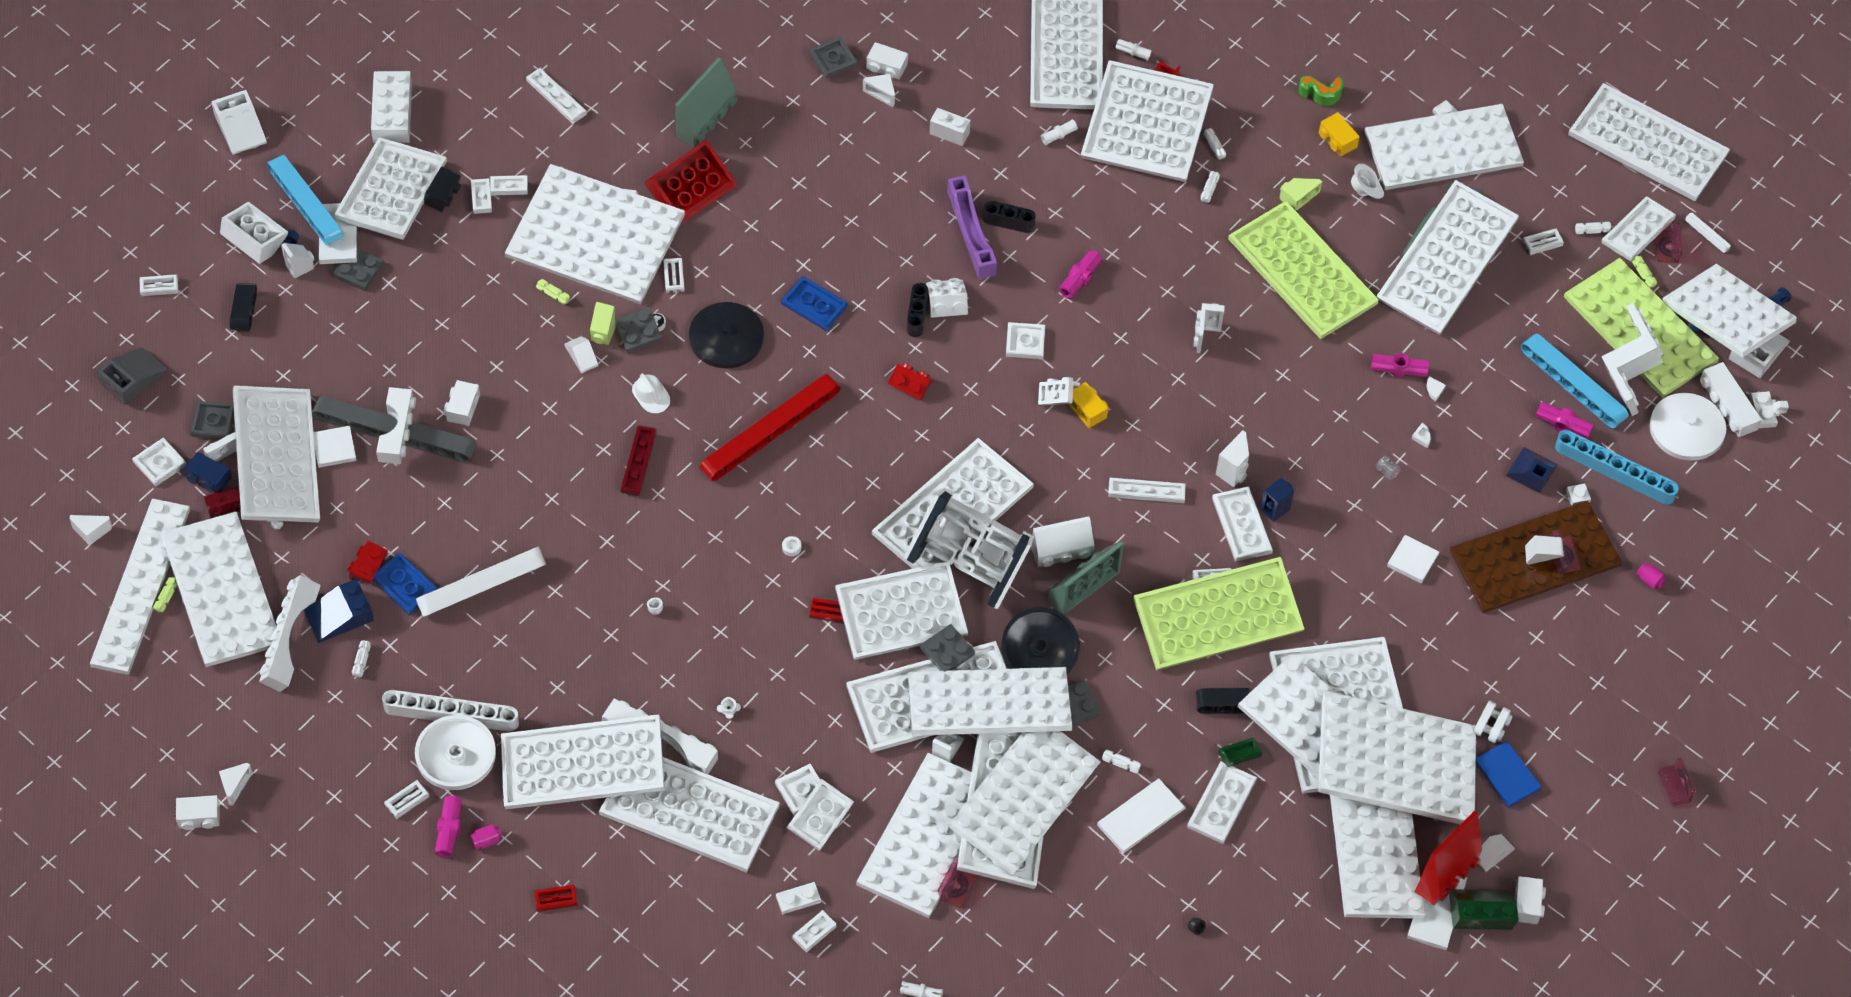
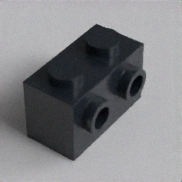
(442, 189)

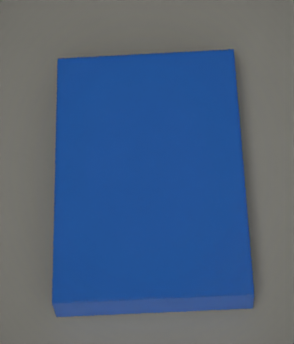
(814, 303)
(403, 582)
(1507, 774)

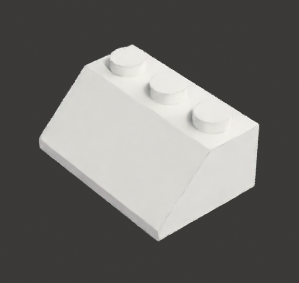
(253, 232)
(1063, 542)

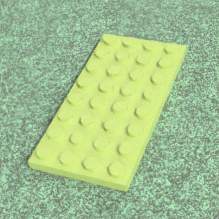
(1303, 269)
(1603, 305)
(1218, 613)

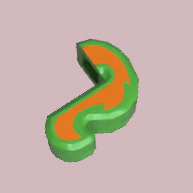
(1320, 92)

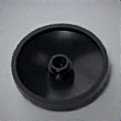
(726, 335)
(1040, 640)

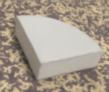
(1434, 388)
(1422, 435)

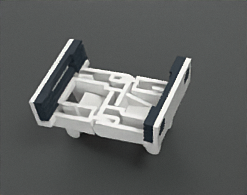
(950, 540)

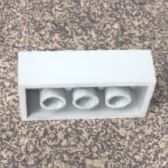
(391, 106)

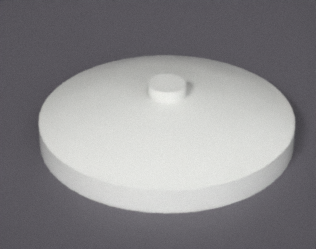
(1687, 426)
(455, 752)

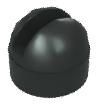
(1201, 925)

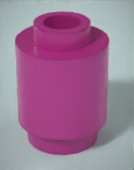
(1651, 576)
(486, 836)

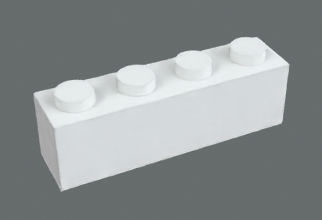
(1730, 400)

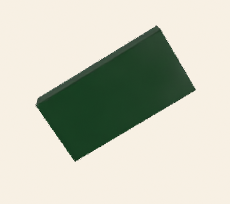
(1240, 752)

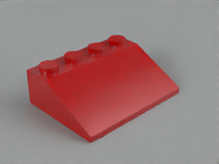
(692, 181)
(1451, 861)

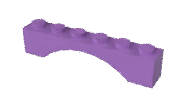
(978, 248)

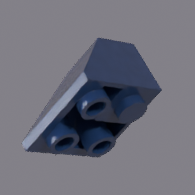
(1532, 470)

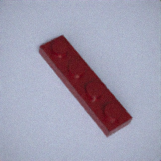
(638, 460)

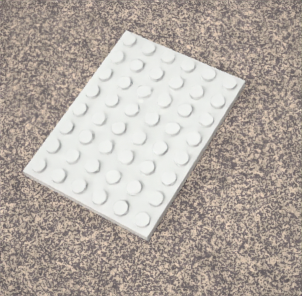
(595, 234)
(1350, 669)
(1397, 758)

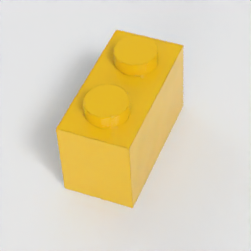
(1338, 134)
(1088, 405)

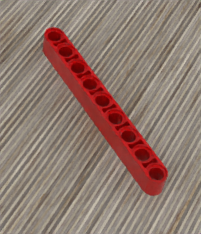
(769, 427)

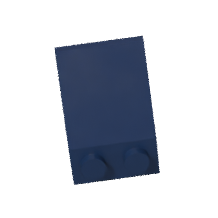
(339, 611)

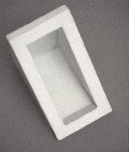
(880, 88)
(582, 354)
(90, 527)
(1543, 549)
(946, 746)
(234, 780)
(1493, 851)

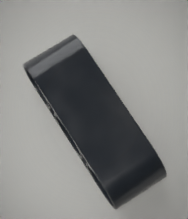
(1009, 216)
(243, 306)
(915, 316)
(1220, 700)

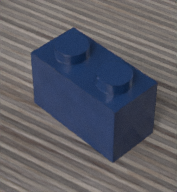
(207, 473)
(1277, 499)

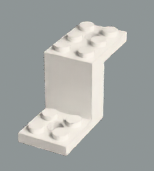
(1633, 358)

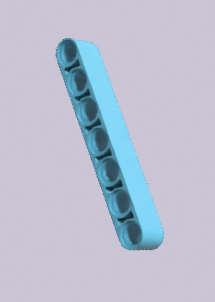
(305, 200)
(1574, 381)
(1625, 469)

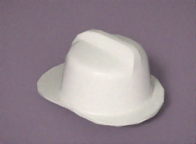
(1366, 182)
(651, 394)

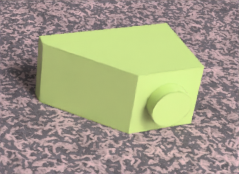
(1299, 191)
(603, 323)

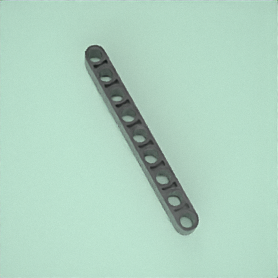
(378, 423)

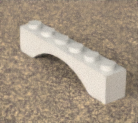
(278, 666)
(694, 752)

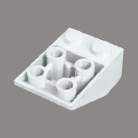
(238, 122)
(1761, 358)

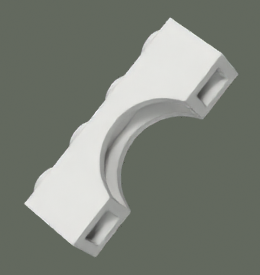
(392, 445)

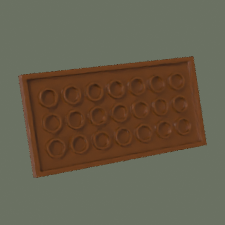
(1497, 561)

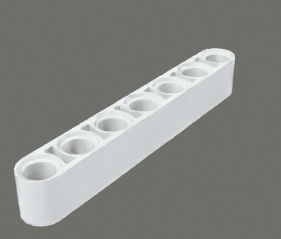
(480, 581)
(443, 704)

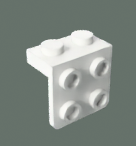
(947, 298)
(1209, 319)

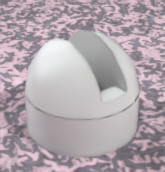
(655, 606)

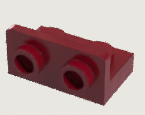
(223, 502)

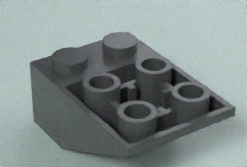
(130, 374)

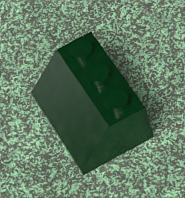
(1483, 909)

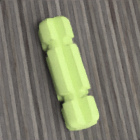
(1644, 271)
(553, 291)
(165, 595)

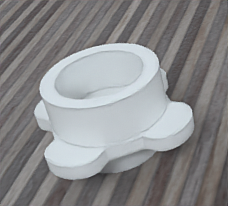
(728, 702)

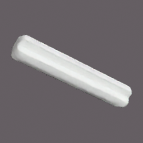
(1708, 232)

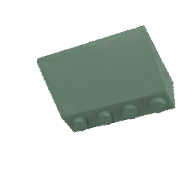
(704, 104)
(1086, 579)

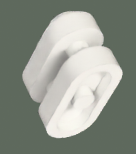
(1495, 732)

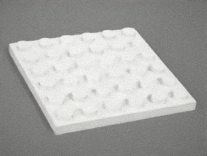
(1147, 121)

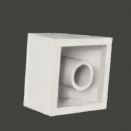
(1234, 461)

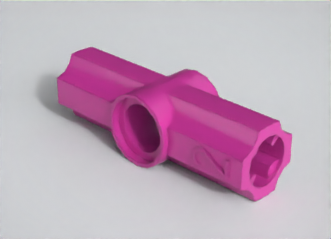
(1080, 274)
(1408, 365)
(1564, 420)
(448, 826)

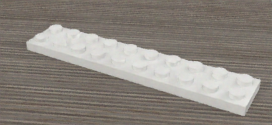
(138, 589)

